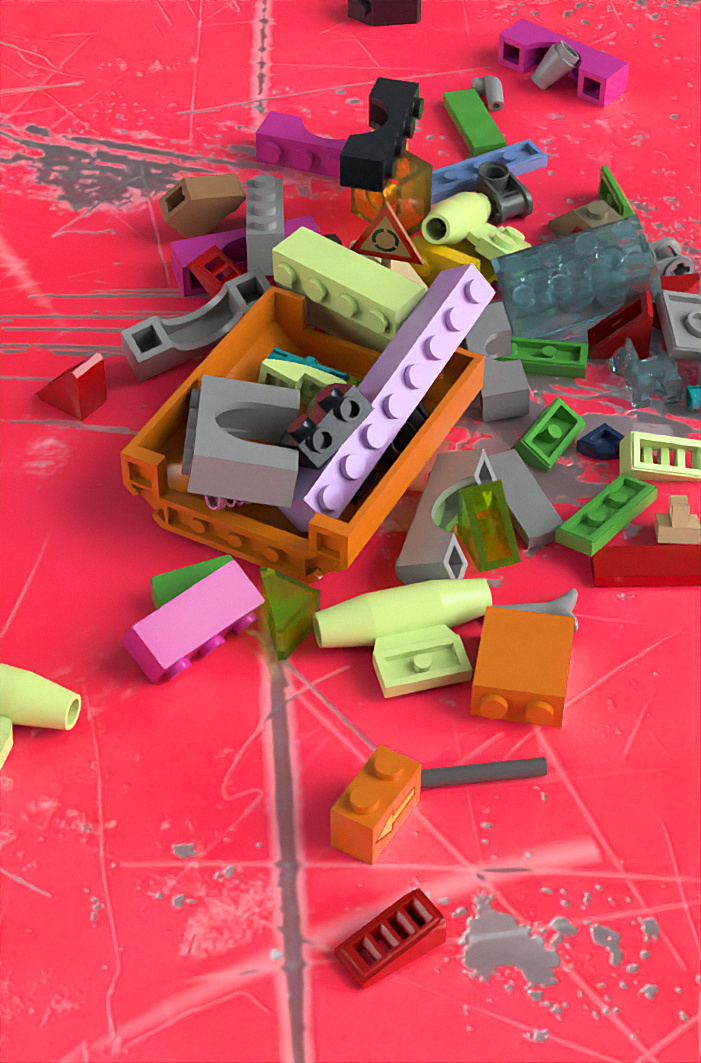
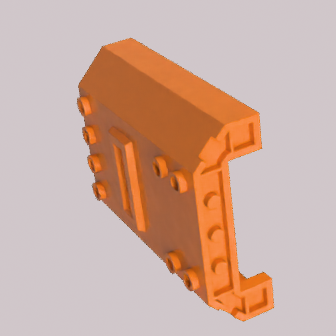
(261, 531)

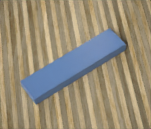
(462, 176)

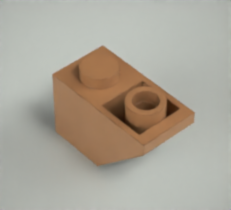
(201, 203)

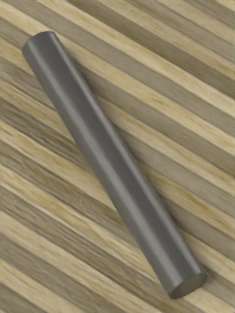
(483, 772)

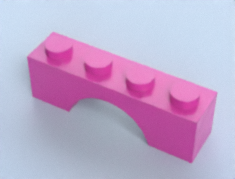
(597, 74)
(288, 144)
(231, 243)

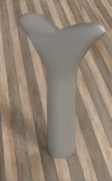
(560, 606)

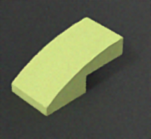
(296, 376)

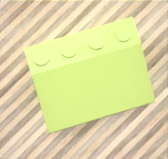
(344, 289)

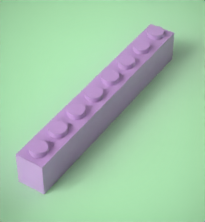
(394, 390)

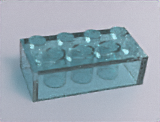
(575, 278)

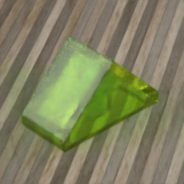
(486, 526)
(287, 610)

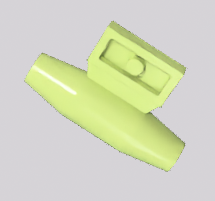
(466, 217)
(409, 631)
(34, 702)

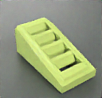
(637, 457)

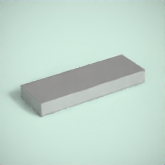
(527, 503)

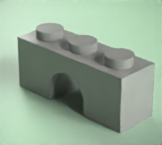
(504, 383)

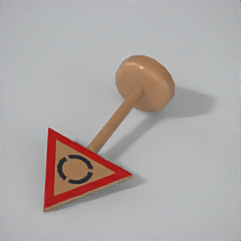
(386, 240)

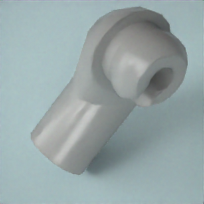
(492, 89)

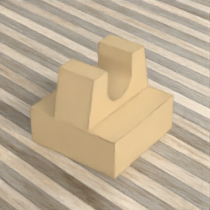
(678, 524)

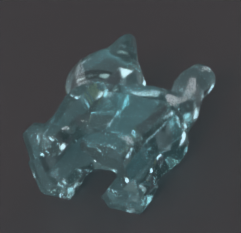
(647, 375)

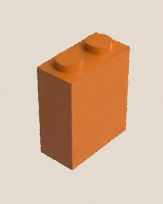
(522, 666)

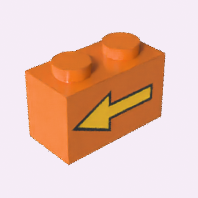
(375, 804)

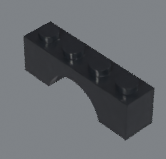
(372, 157)

